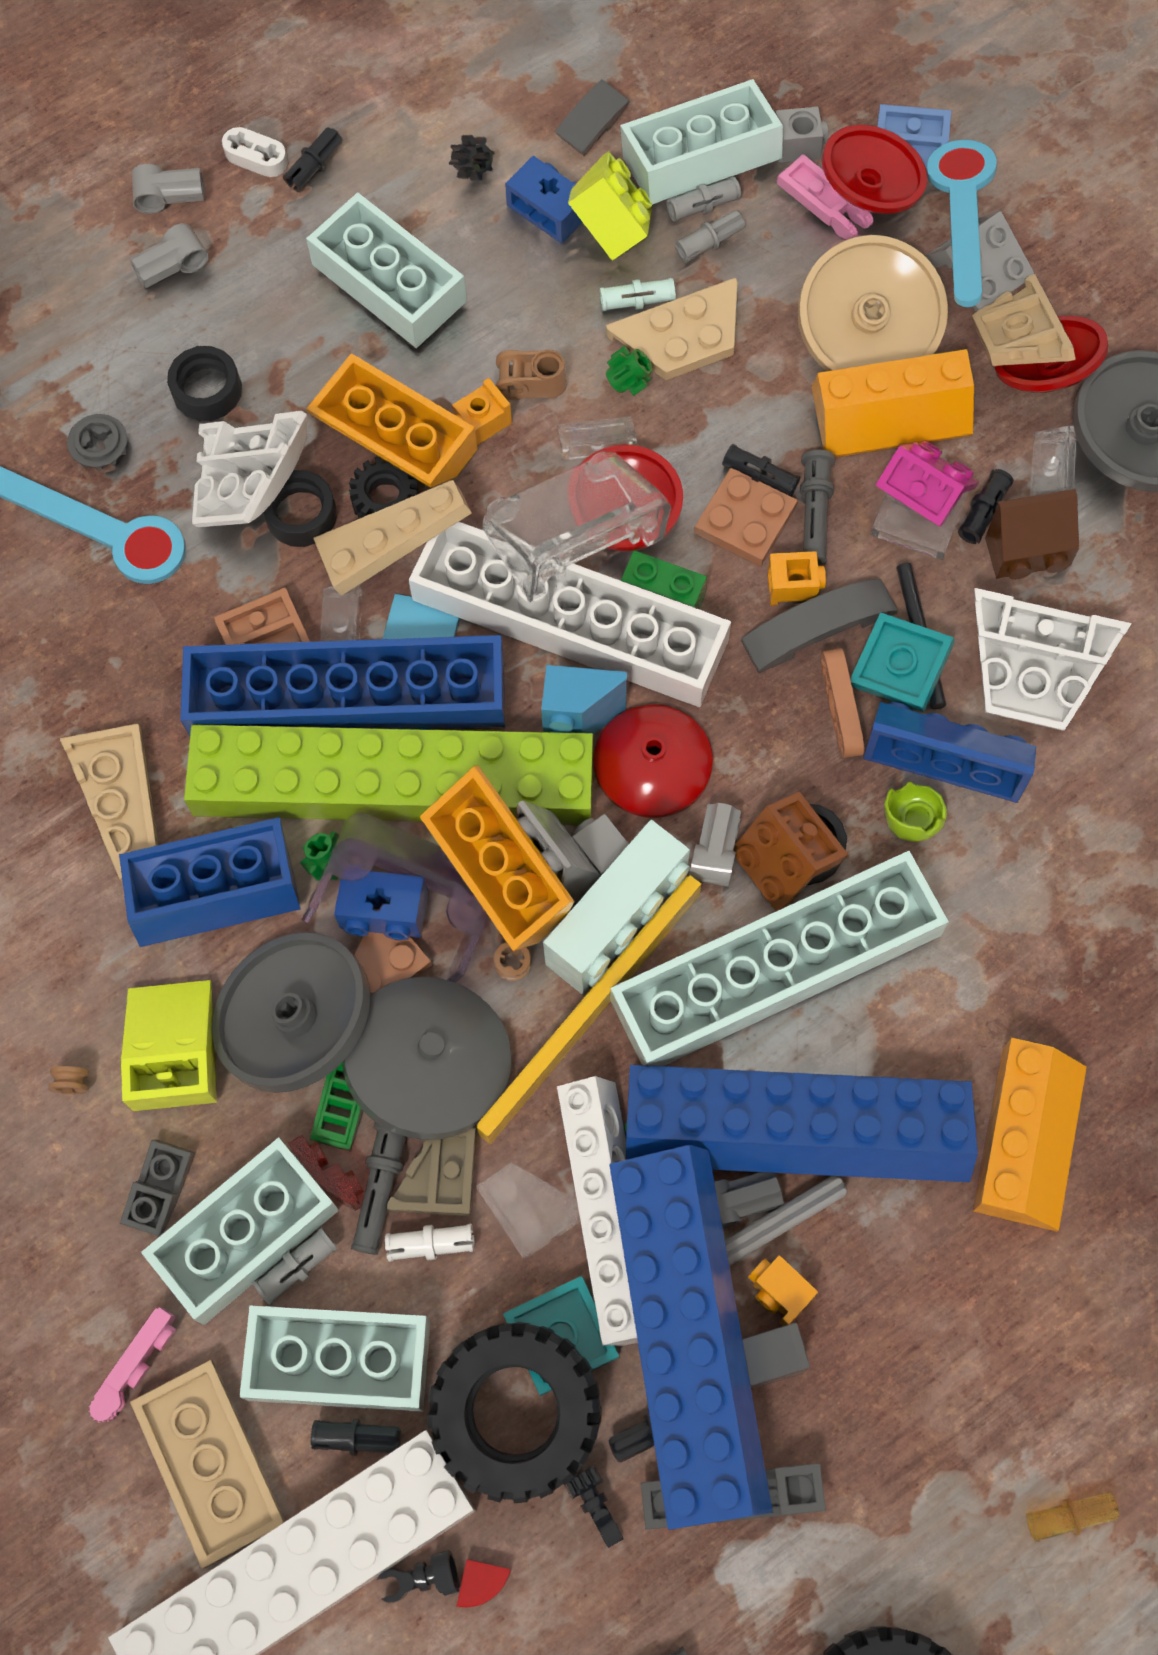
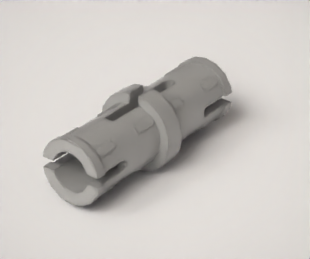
(703, 198)
(295, 1266)

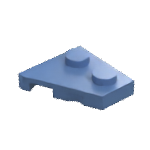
(921, 127)

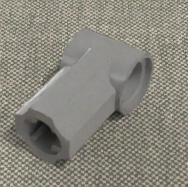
(155, 187)
(176, 252)
(714, 854)

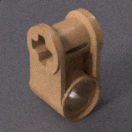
(529, 372)

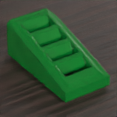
(323, 1115)

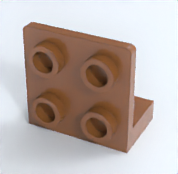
(787, 849)

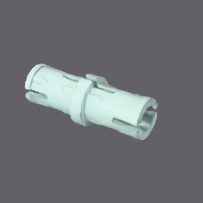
(662, 292)

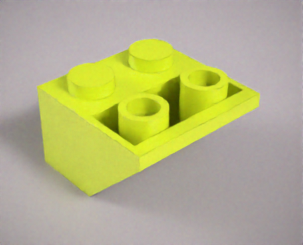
(612, 206)

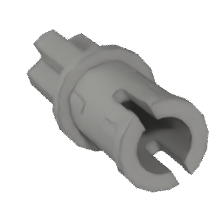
(709, 236)

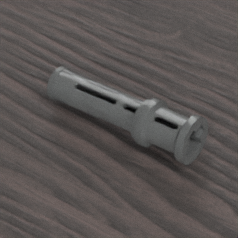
(816, 491)
(383, 1167)

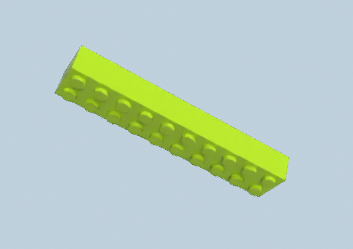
(379, 771)

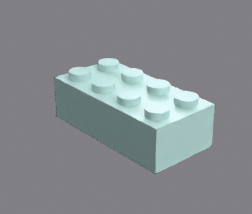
(702, 141)
(387, 270)
(616, 907)
(239, 1232)
(335, 1358)

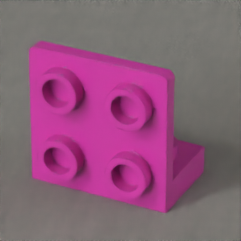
(926, 481)

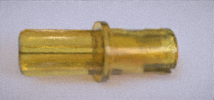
(1072, 1516)

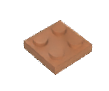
(745, 517)

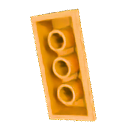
(895, 403)
(395, 422)
(498, 860)
(1030, 1135)

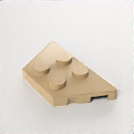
(1022, 328)
(683, 331)

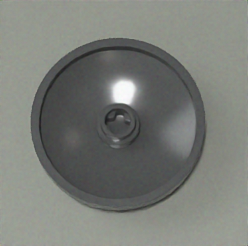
(1119, 419)
(291, 1012)
(428, 1059)

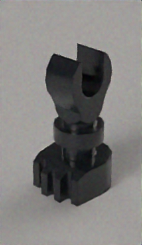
(585, 1486)
(441, 1573)

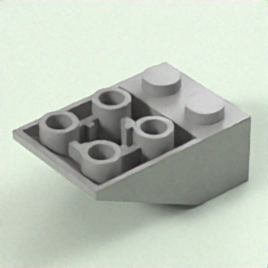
(558, 849)

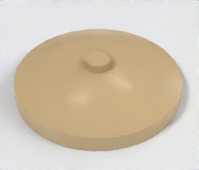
(871, 304)

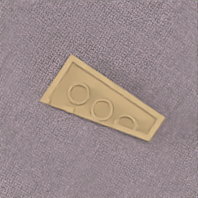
(380, 539)
(116, 787)

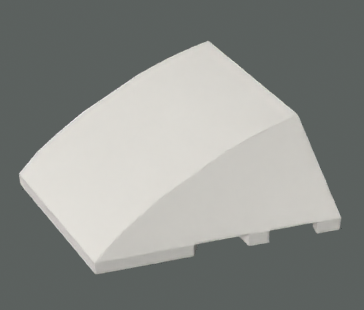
(245, 468)
(1040, 658)

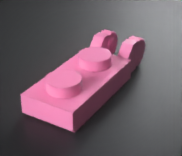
(811, 188)
(131, 1366)

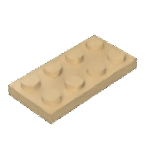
(207, 1464)

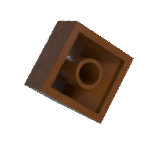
(1034, 534)

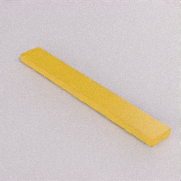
(588, 1010)

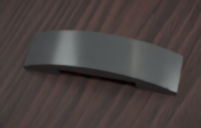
(815, 621)
(790, 1489)

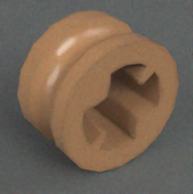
(508, 972)
(68, 1080)

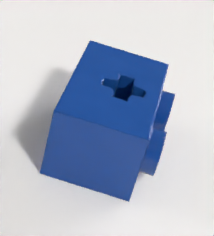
(542, 198)
(397, 919)

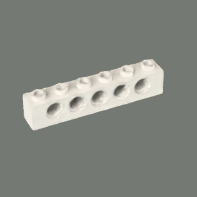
(594, 1141)

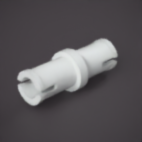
(429, 1242)

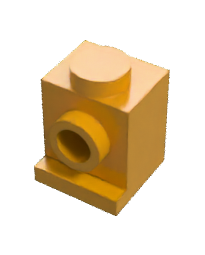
(484, 410)
(798, 566)
(781, 1289)

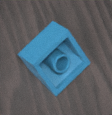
(581, 699)

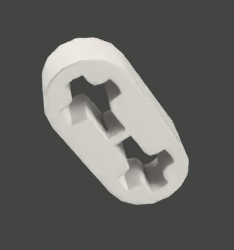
(256, 150)

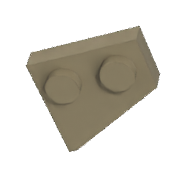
(439, 1178)

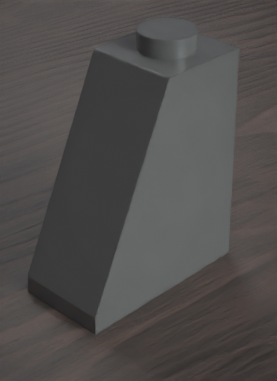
(775, 1356)

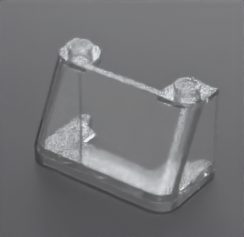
(574, 518)

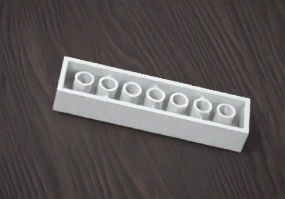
(579, 618)
(307, 1560)

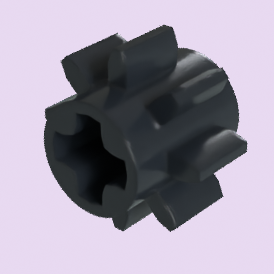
(471, 157)

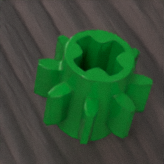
(629, 370)
(317, 852)

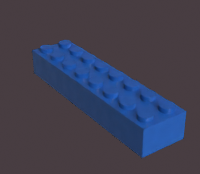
(347, 684)
(806, 1122)
(689, 1339)

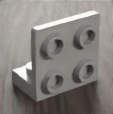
(1001, 258)

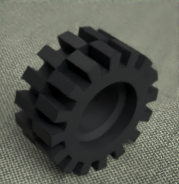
(376, 476)

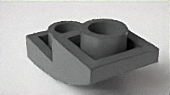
(591, 116)
(158, 1187)

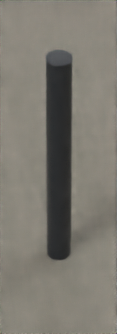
(916, 616)

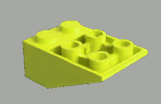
(168, 1047)

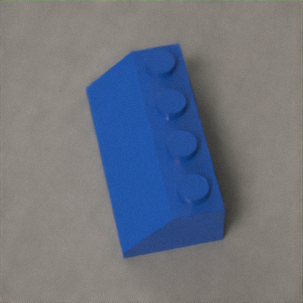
(950, 751)
(208, 882)

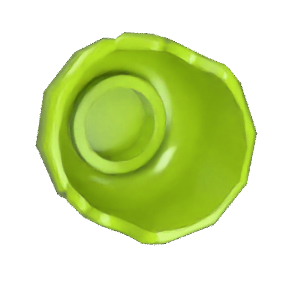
(915, 812)

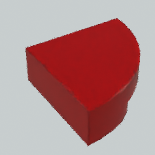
(481, 1583)

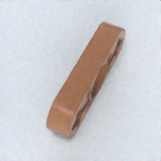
(842, 703)

